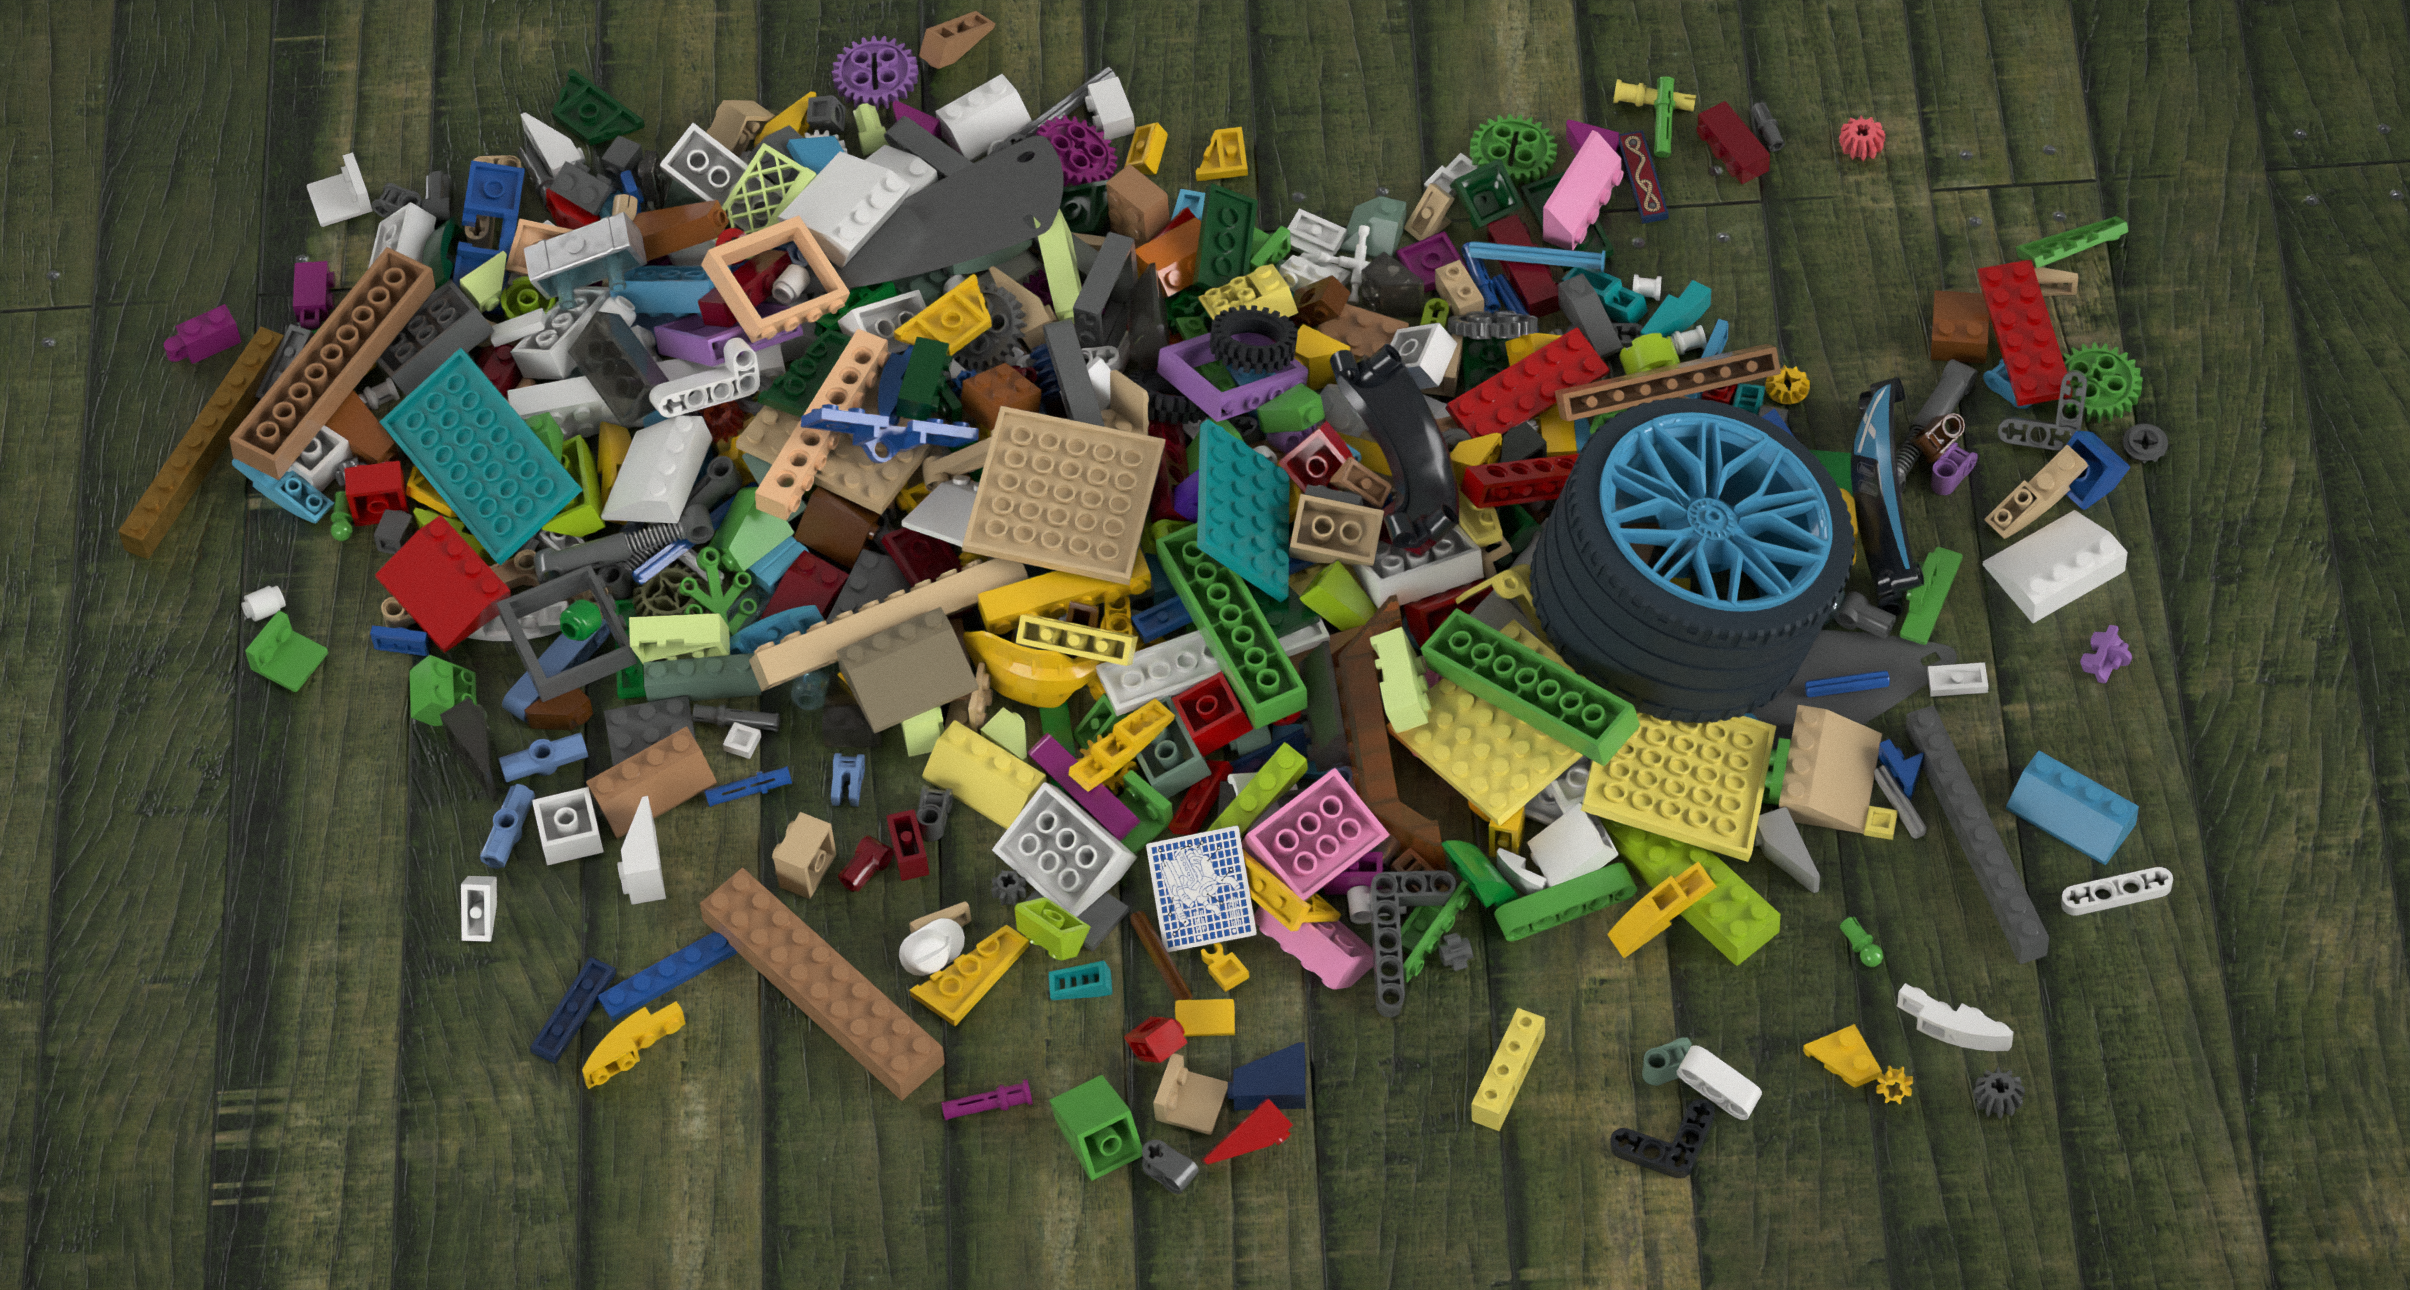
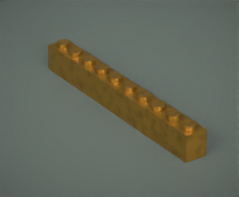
(199, 447)

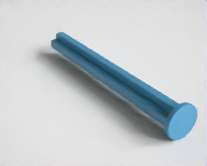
(1537, 255)

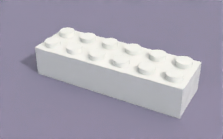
(712, 173)

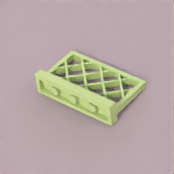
(796, 187)

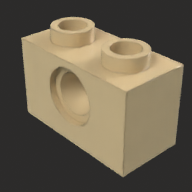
(1458, 289)

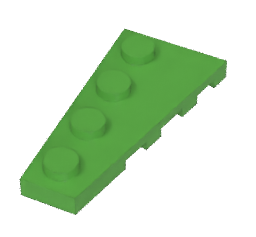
(2070, 242)

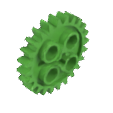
(1533, 153)
(2102, 382)

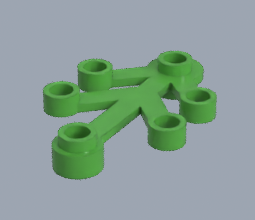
(717, 602)

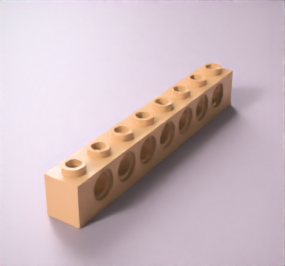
(845, 385)

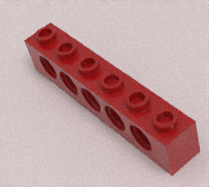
(1517, 481)

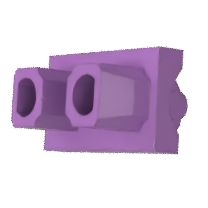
(2110, 654)

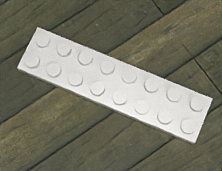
(1178, 666)

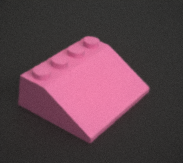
(1315, 836)

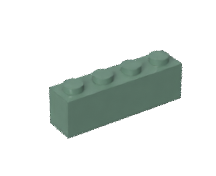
(701, 678)

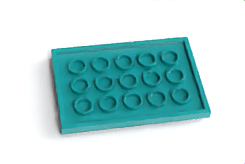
(1243, 510)

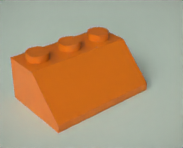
(1173, 255)

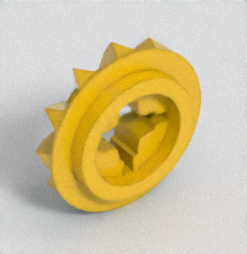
(1779, 392)

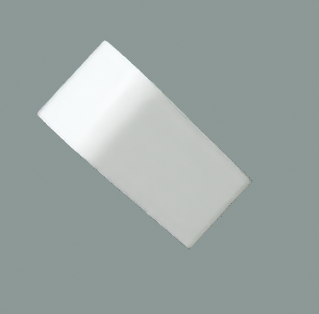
(1719, 1082)

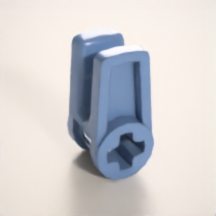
(847, 769)

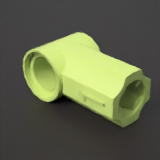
(870, 129)

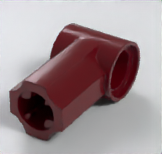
(868, 858)

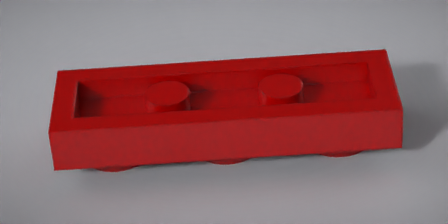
(1200, 799)

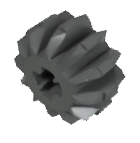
(2009, 1094)

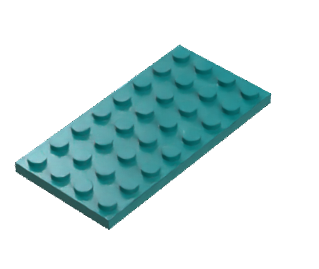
(481, 456)

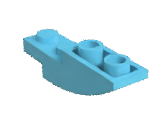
(289, 492)

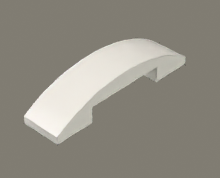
(533, 625)

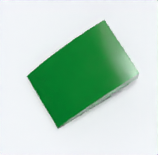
(1479, 873)

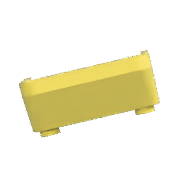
(1512, 584)

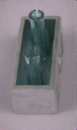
(585, 257)

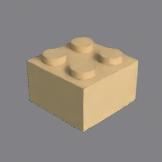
(804, 855)

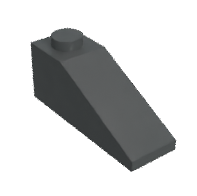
(1587, 313)

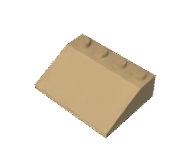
(1829, 770)

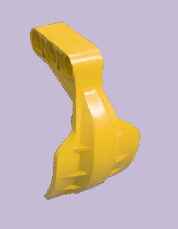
(1041, 676)

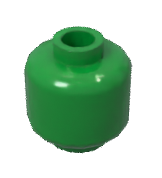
(580, 620)

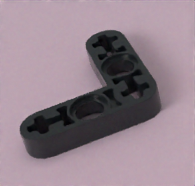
(1669, 1152)

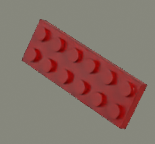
(2023, 331)
(1527, 386)

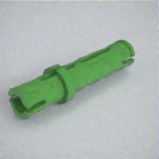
(1664, 108)

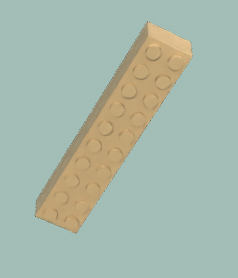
(819, 646)

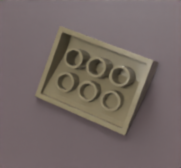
(907, 670)

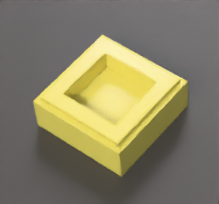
(1880, 822)

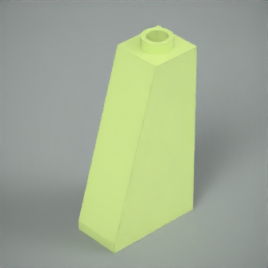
(1060, 266)

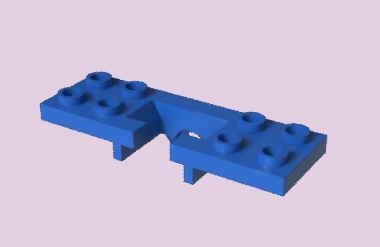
(491, 192)
(875, 429)

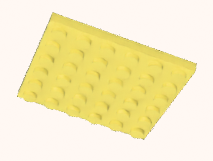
(1485, 750)
(1687, 781)

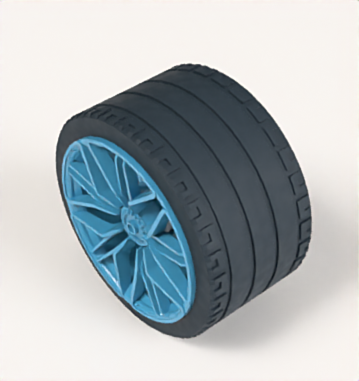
(1725, 498)

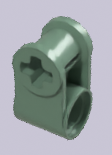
(1668, 1058)

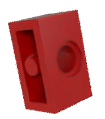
(1156, 1039)

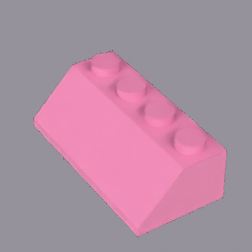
(1581, 193)
(1322, 948)

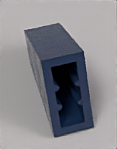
(1273, 1077)

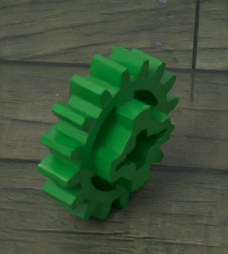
(1186, 305)

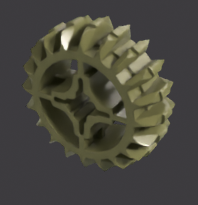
(662, 596)

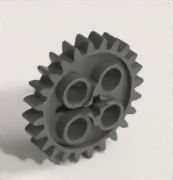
(1001, 308)
(1497, 324)

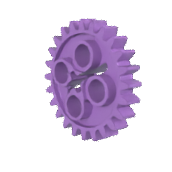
(895, 72)

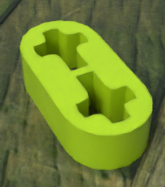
(1430, 308)

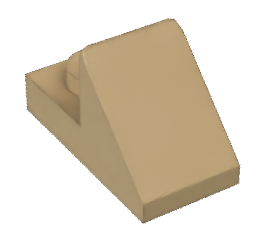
(1430, 213)

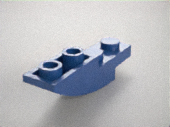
(891, 383)

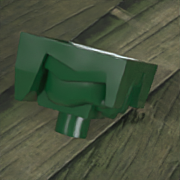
(1487, 193)
(1516, 528)

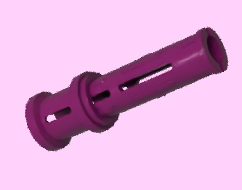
(1001, 1098)

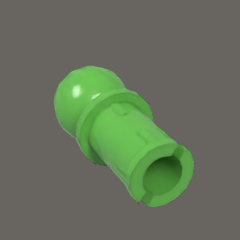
(341, 518)
(1870, 954)

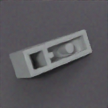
(1785, 848)

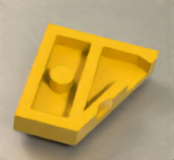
(1224, 156)
(1845, 1055)

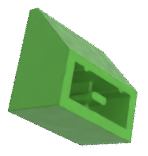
(438, 687)

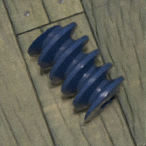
(1046, 374)

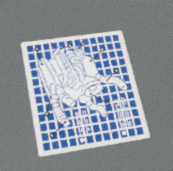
(1201, 889)

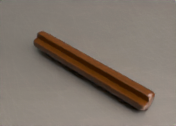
(1160, 956)

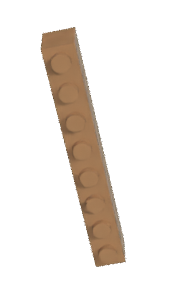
(1668, 382)

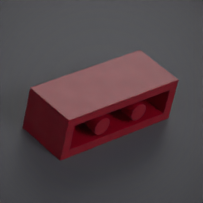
(1733, 142)

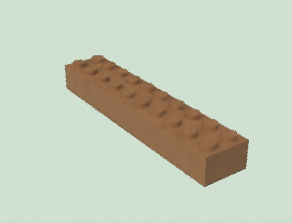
(332, 363)
(822, 984)

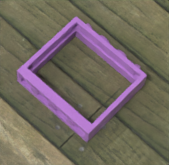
(693, 340)
(1177, 366)

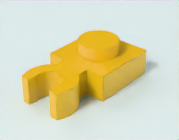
(1225, 969)

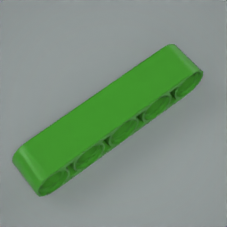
(1565, 901)

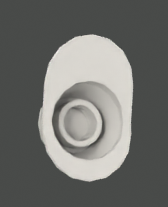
(932, 947)

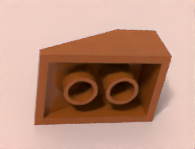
(1959, 327)

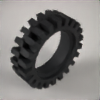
(1254, 322)
(1166, 406)

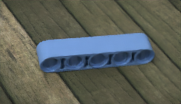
(559, 657)

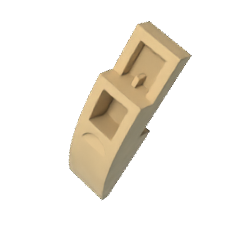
(2037, 495)

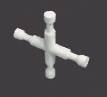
(1356, 263)

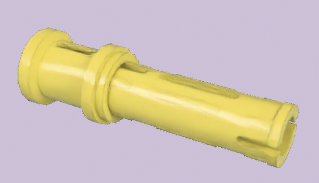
(1641, 95)

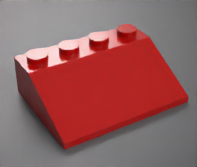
(443, 584)

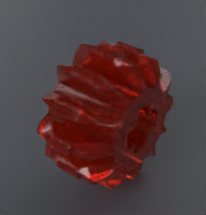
(723, 420)

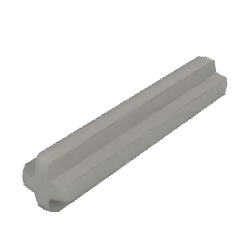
(1900, 802)

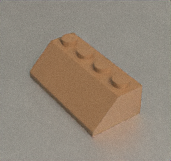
(664, 772)

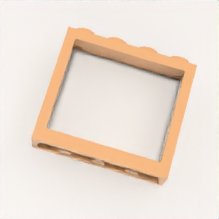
(790, 230)

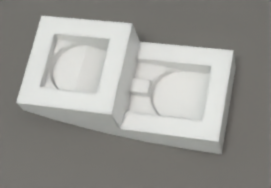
(1445, 176)
(1514, 870)

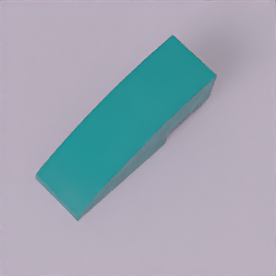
(1619, 302)
(1680, 312)

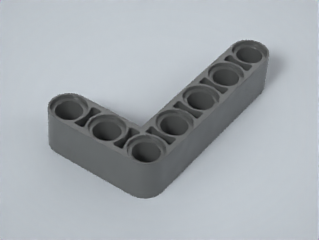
(1391, 930)

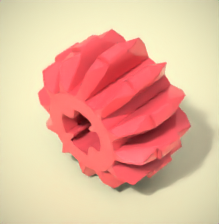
(1862, 138)

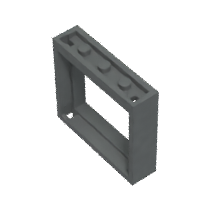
(1113, 276)
(552, 593)

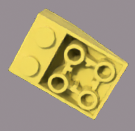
(1259, 288)

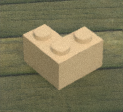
(738, 124)

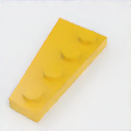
(966, 981)

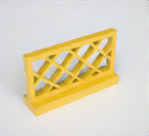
(1282, 901)

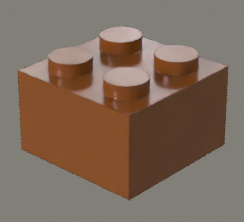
(996, 388)

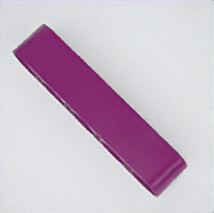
(1098, 801)

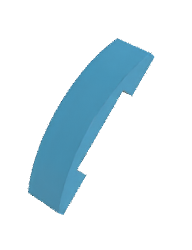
(774, 629)

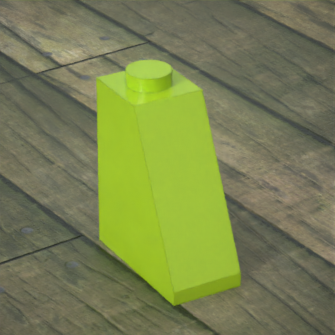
(1338, 598)

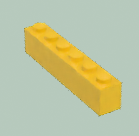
(1051, 595)

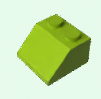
(1051, 927)

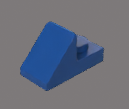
(1904, 771)

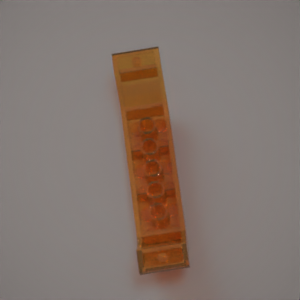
(1370, 744)

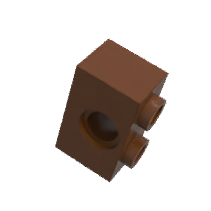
(1319, 302)

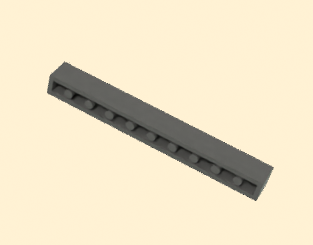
(1977, 835)

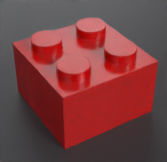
(374, 489)
(1212, 713)

